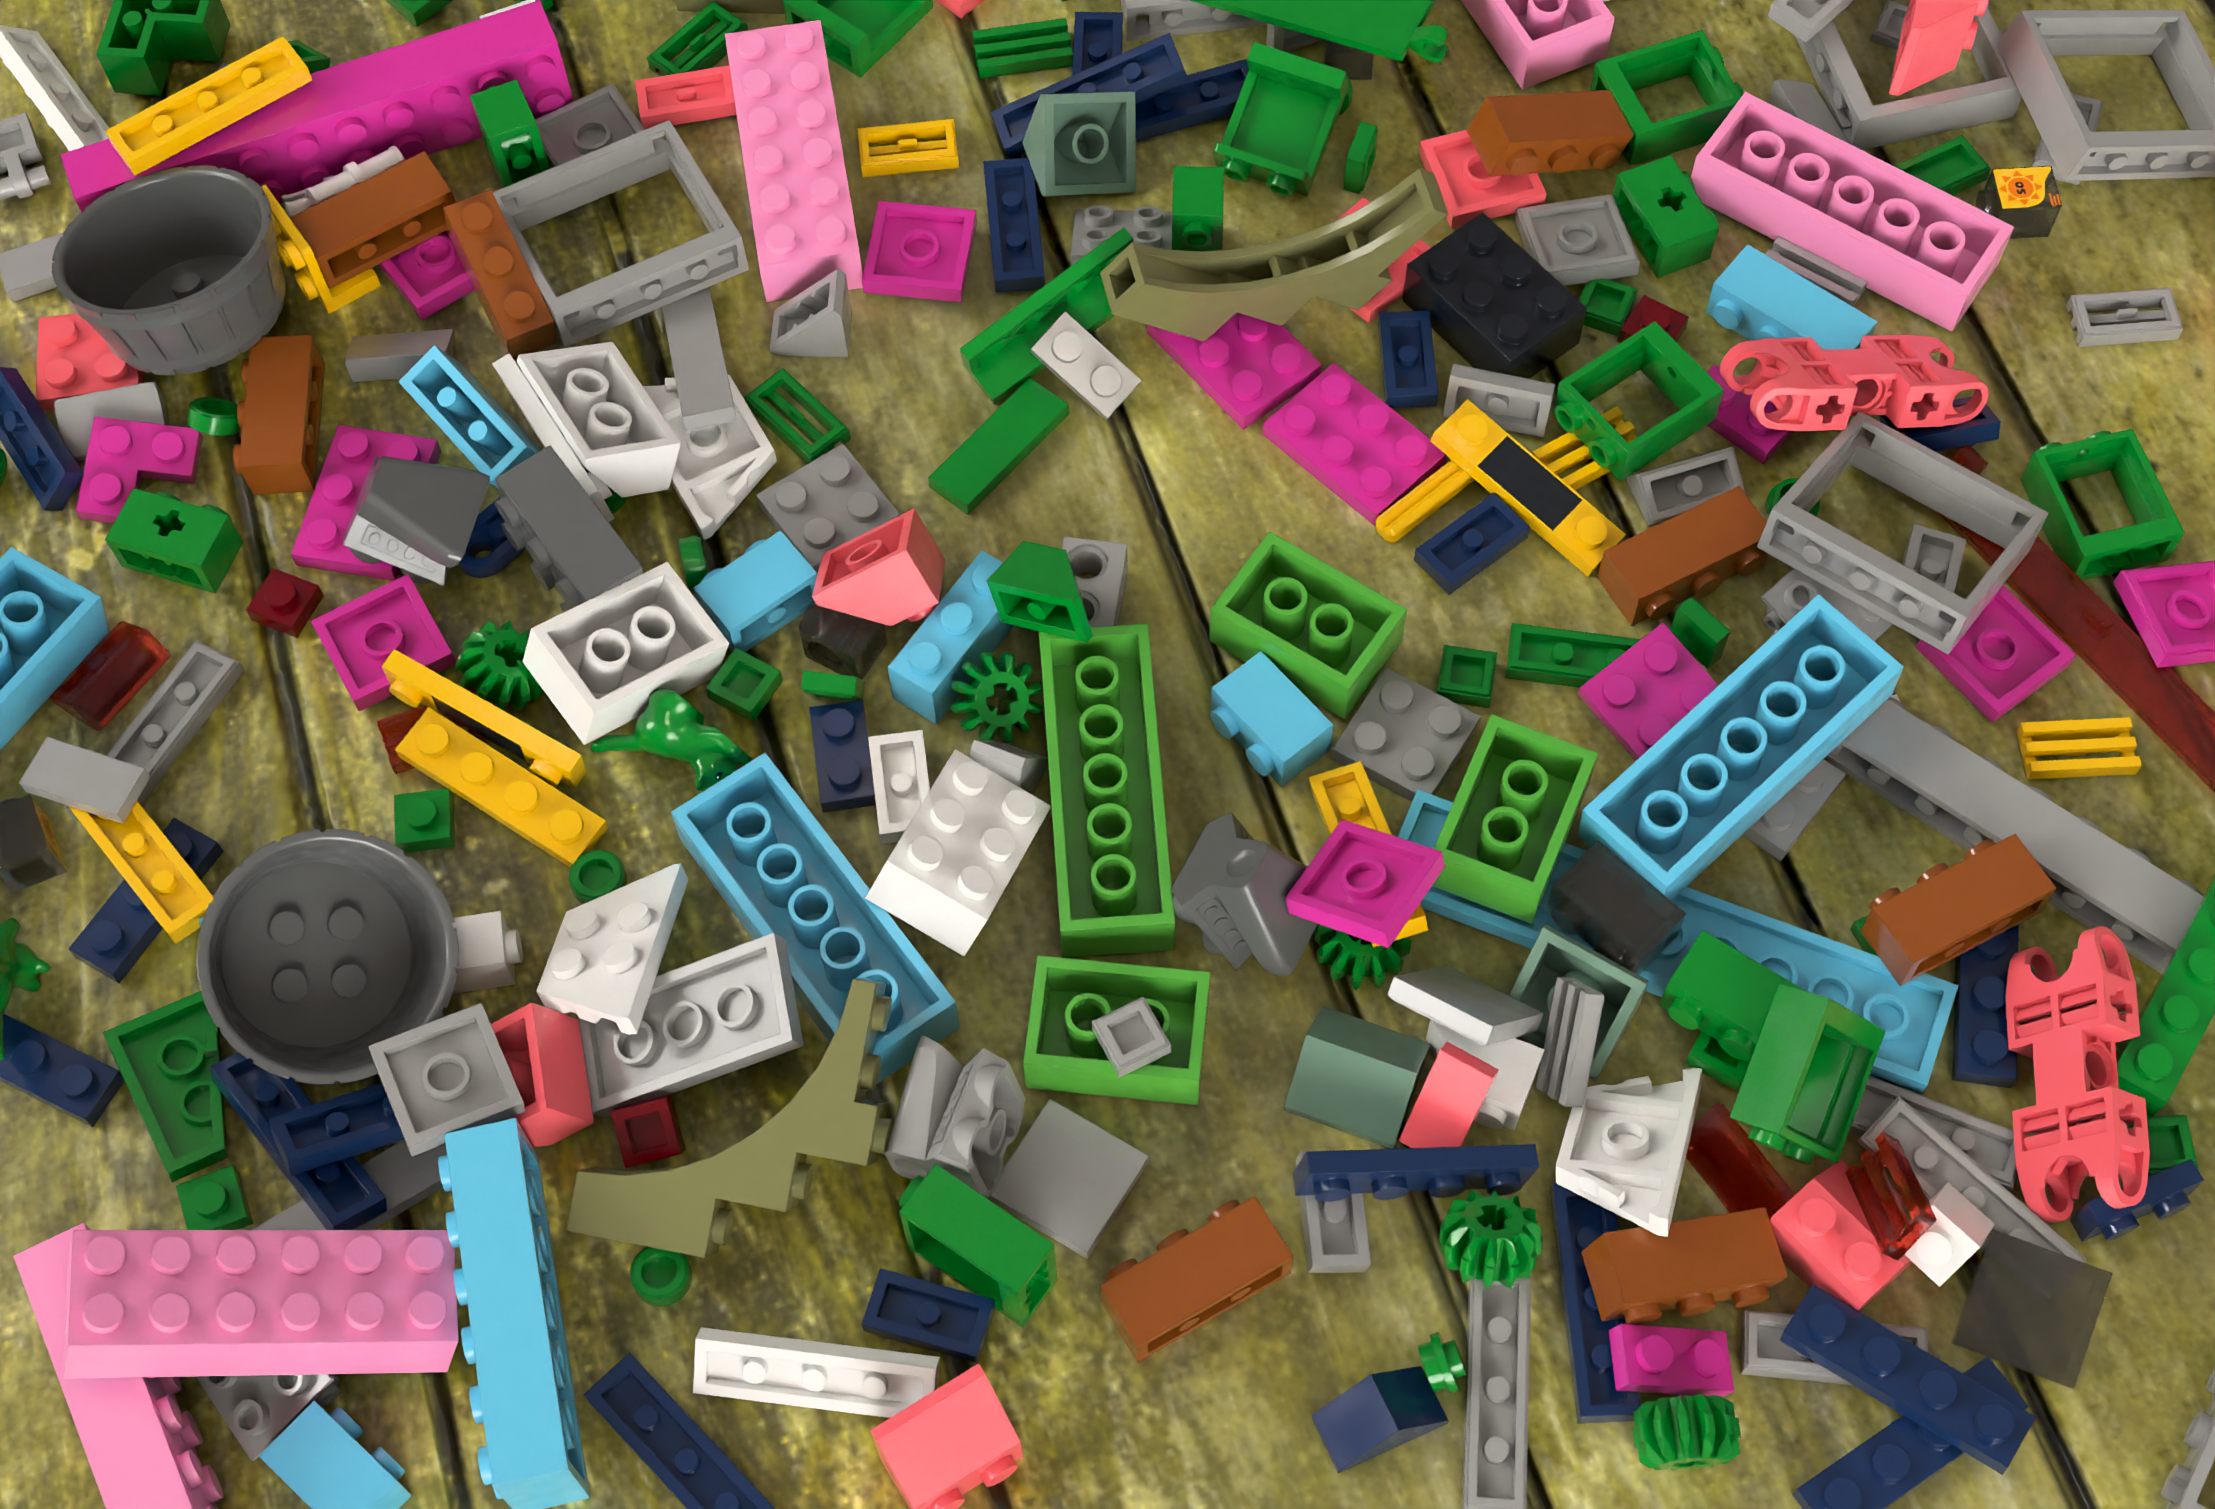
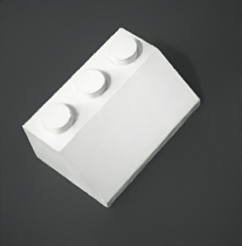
(605, 416)

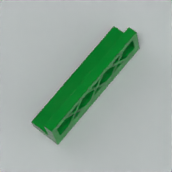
(1001, 354)

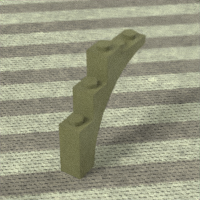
(1272, 281)
(827, 1118)

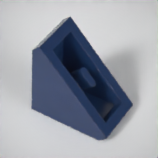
(1378, 1416)

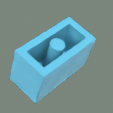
(758, 592)
(1270, 719)
(330, 1468)

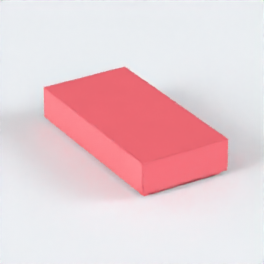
(1449, 1100)

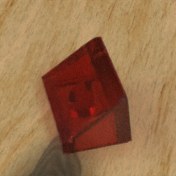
(110, 675)
(1734, 1165)

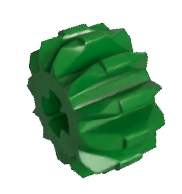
(495, 667)
(1011, 707)
(1359, 959)
(1490, 1239)
(1686, 1432)

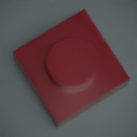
(1650, 310)
(285, 602)
(648, 1130)

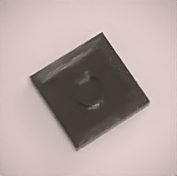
(2032, 1308)

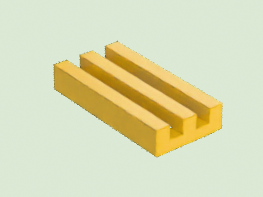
(908, 154)
(1569, 442)
(2108, 735)

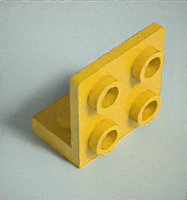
(296, 252)

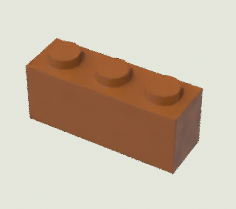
(1549, 132)
(376, 218)
(499, 274)
(280, 415)
(1684, 556)
(1956, 907)
(1690, 1270)
(1195, 1277)

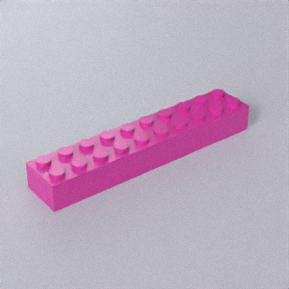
(360, 108)

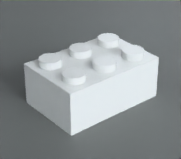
(620, 648)
(958, 853)

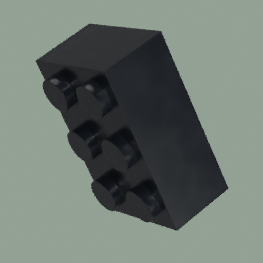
(1494, 301)

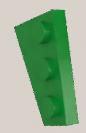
(169, 1076)

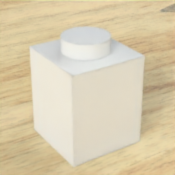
(486, 952)
(1953, 1236)

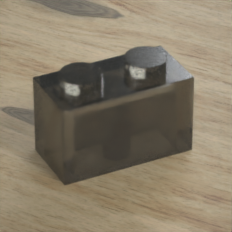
(1614, 909)

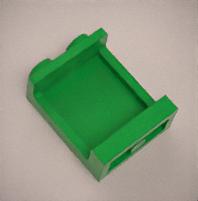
(858, 30)
(1281, 120)

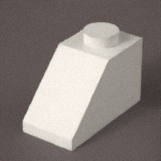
(1517, 1070)

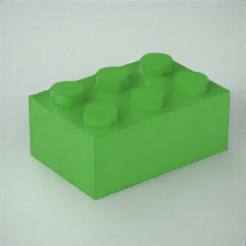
(1309, 622)
(1512, 817)
(1074, 992)

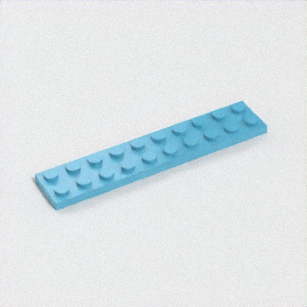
(1858, 980)

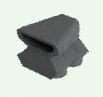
(415, 516)
(1238, 898)

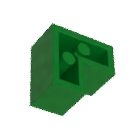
(149, 34)

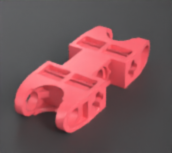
(1827, 386)
(2078, 1105)

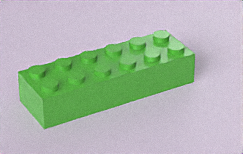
(1107, 793)

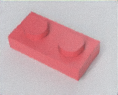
(686, 97)

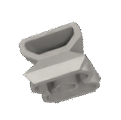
(956, 1117)

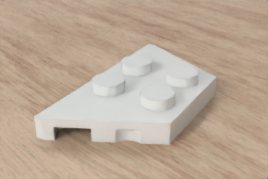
(714, 462)
(613, 950)
(1631, 1147)

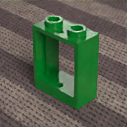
(1659, 63)
(1668, 368)
(2115, 550)
(1806, 1076)
(977, 1243)

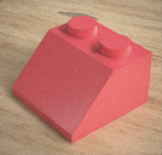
(1933, 40)
(883, 573)
(549, 1072)
(1831, 1243)
(949, 1443)

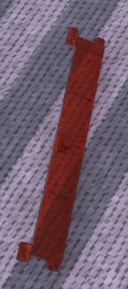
(2105, 644)

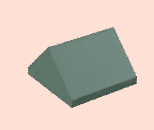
(1083, 143)
(1562, 956)
(1356, 1076)

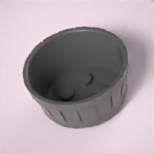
(175, 268)
(325, 953)

